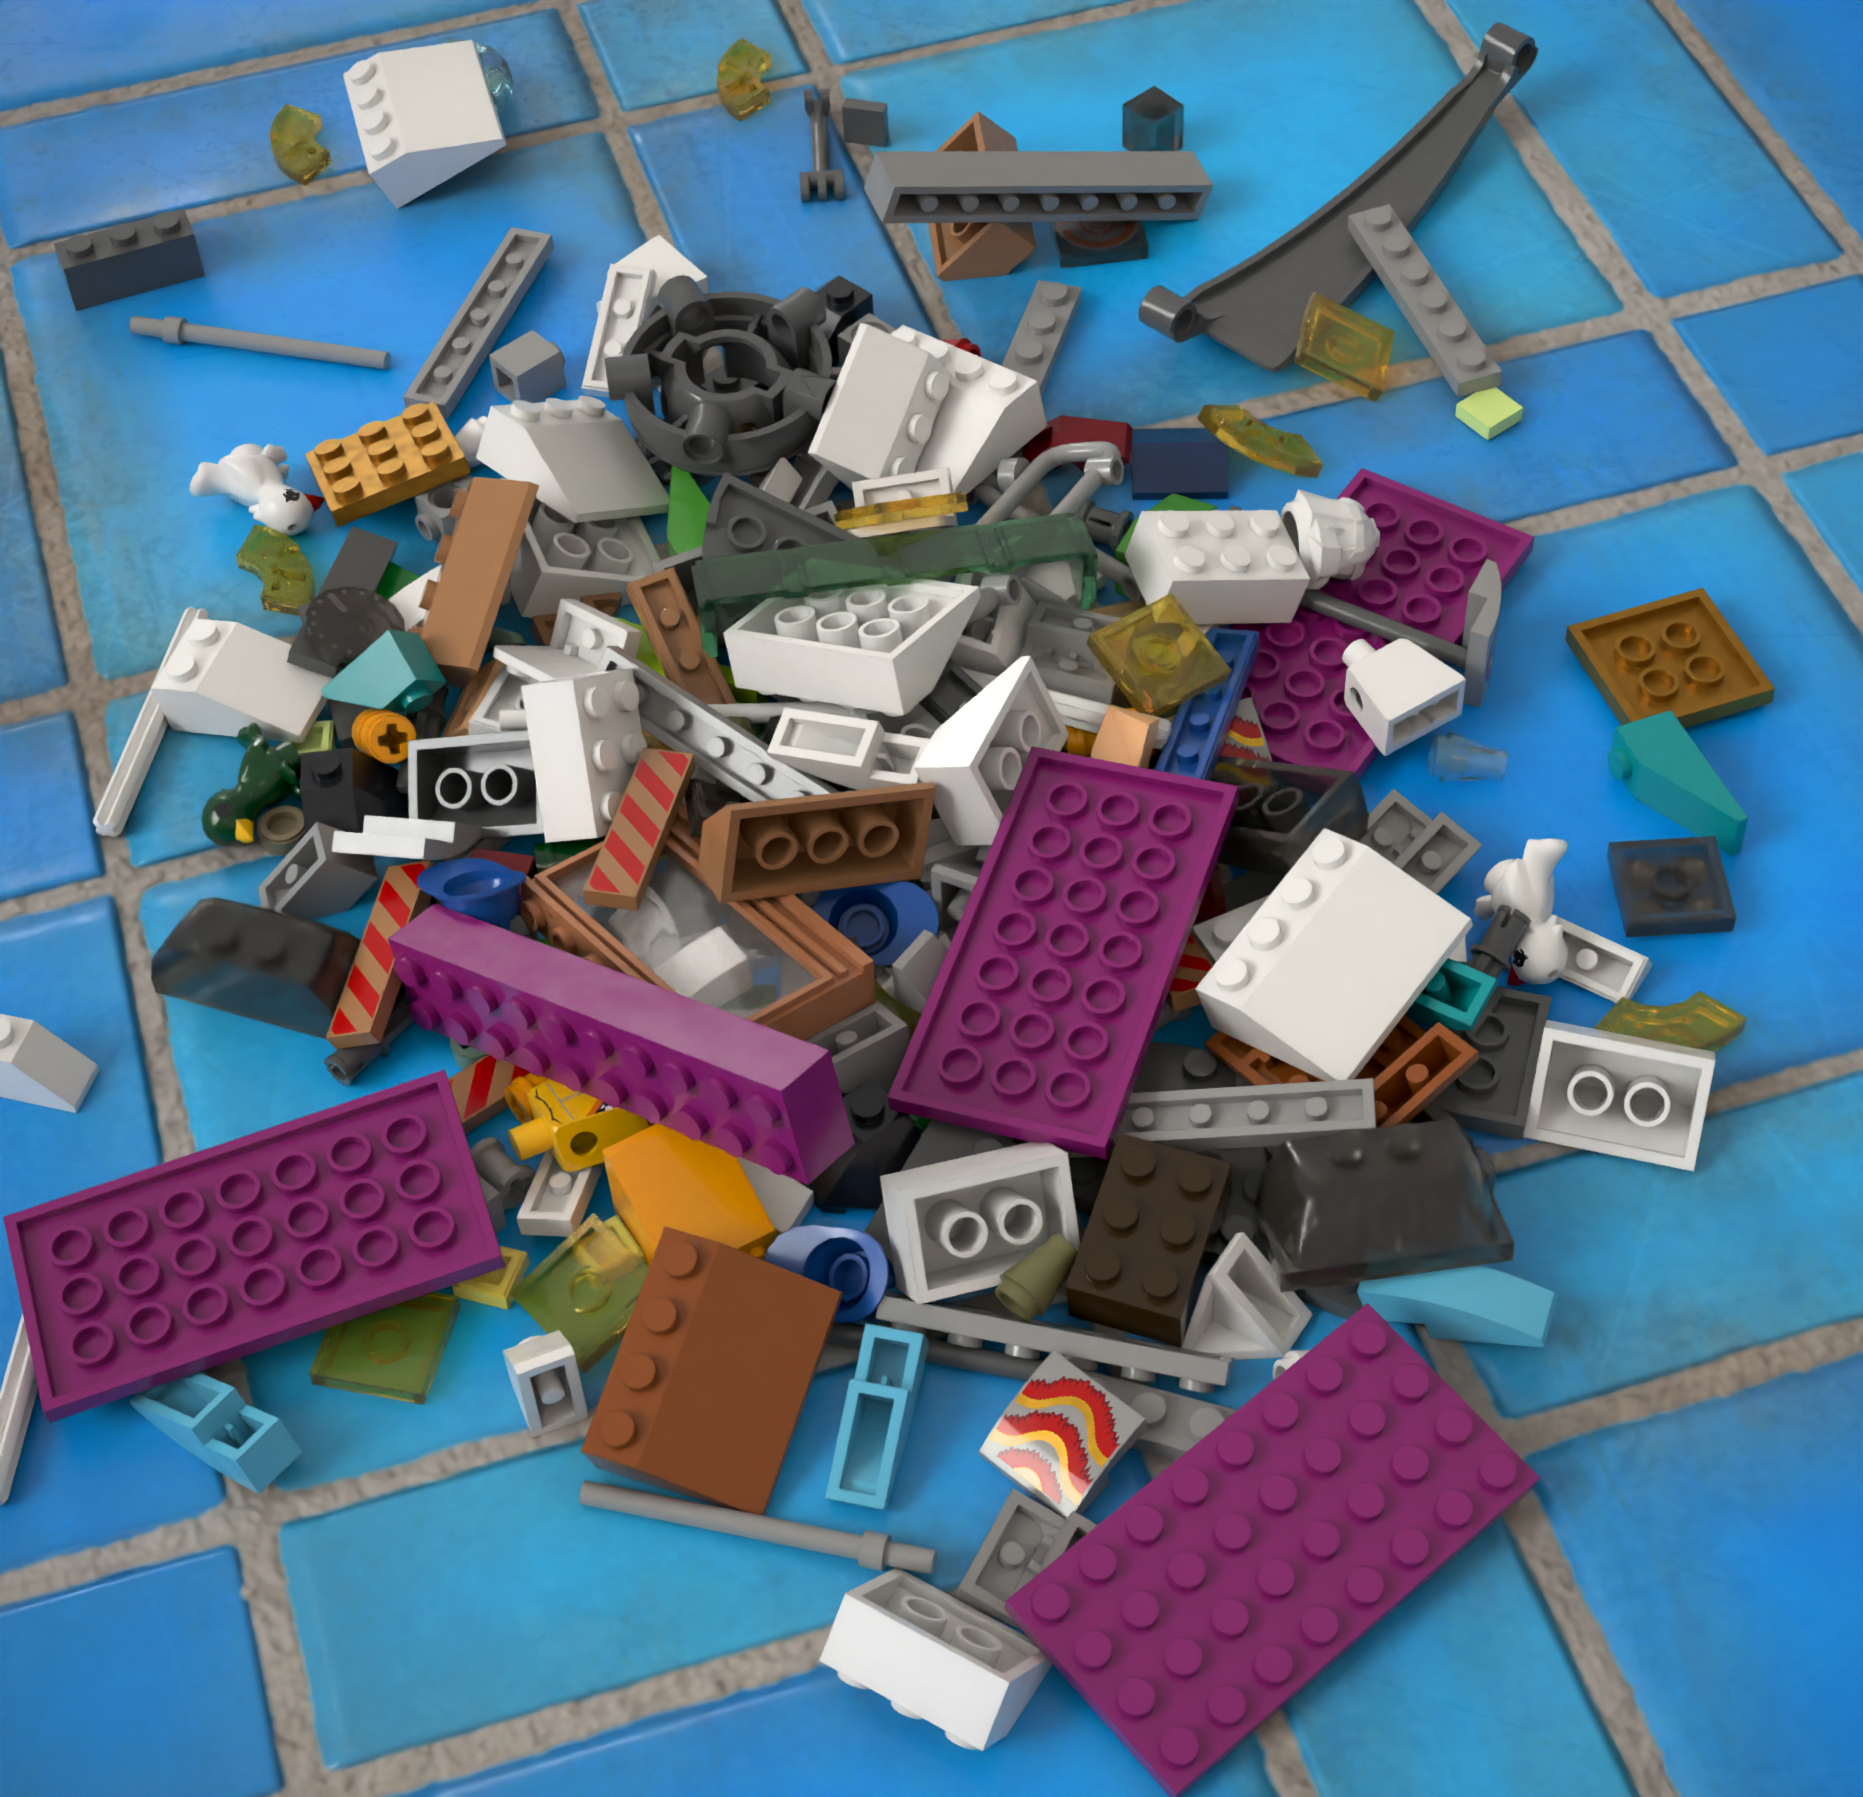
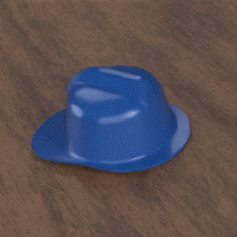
(475, 889)
(880, 916)
(839, 1259)

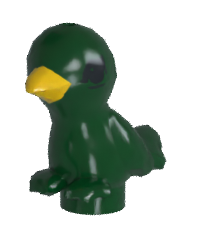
(264, 780)

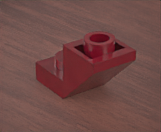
(1076, 430)

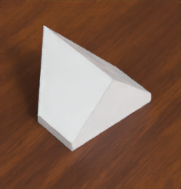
(1243, 1308)

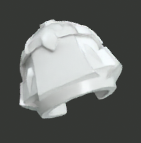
(1330, 536)

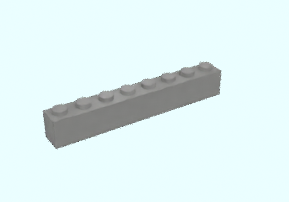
(1036, 186)

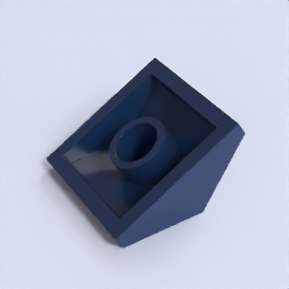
(1178, 462)

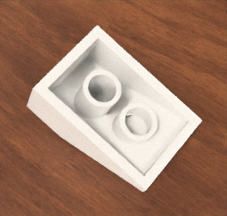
(236, 677)
(983, 750)

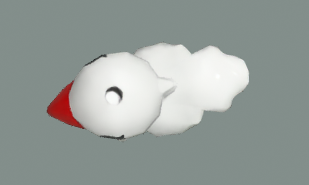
(256, 481)
(1529, 887)

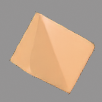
(1125, 737)

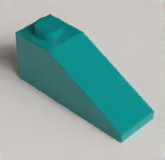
(1676, 780)

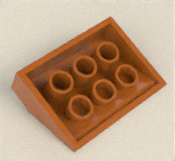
(711, 1374)

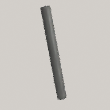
(1383, 626)
(950, 1354)

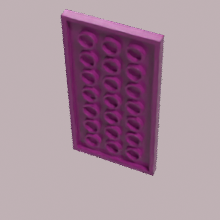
(1415, 577)
(1065, 952)
(249, 1245)
(1270, 1549)

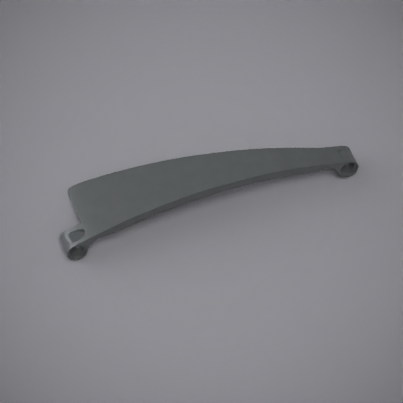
(1263, 299)

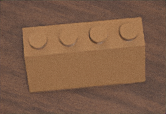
(980, 247)
(473, 573)
(816, 842)

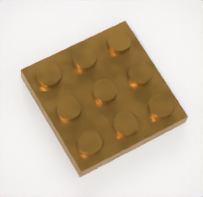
(386, 462)
(1670, 658)

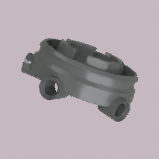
(758, 344)

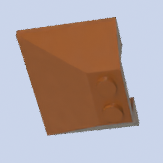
(1406, 1068)

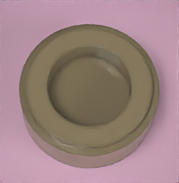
(281, 829)

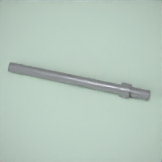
(178, 331)
(871, 1549)

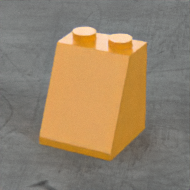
(686, 1186)

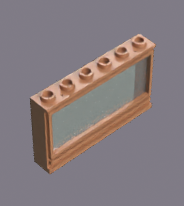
(746, 957)

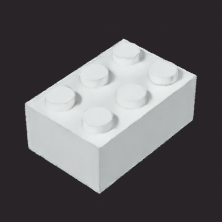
(1219, 564)
(583, 749)
(975, 1217)

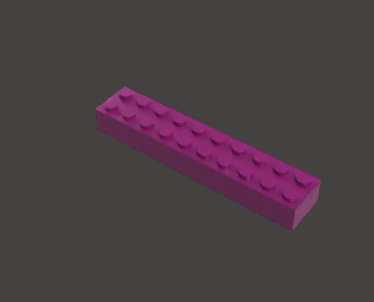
(625, 1042)

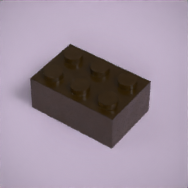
(1149, 1239)

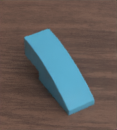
(1465, 1305)
(877, 1416)
(220, 1428)

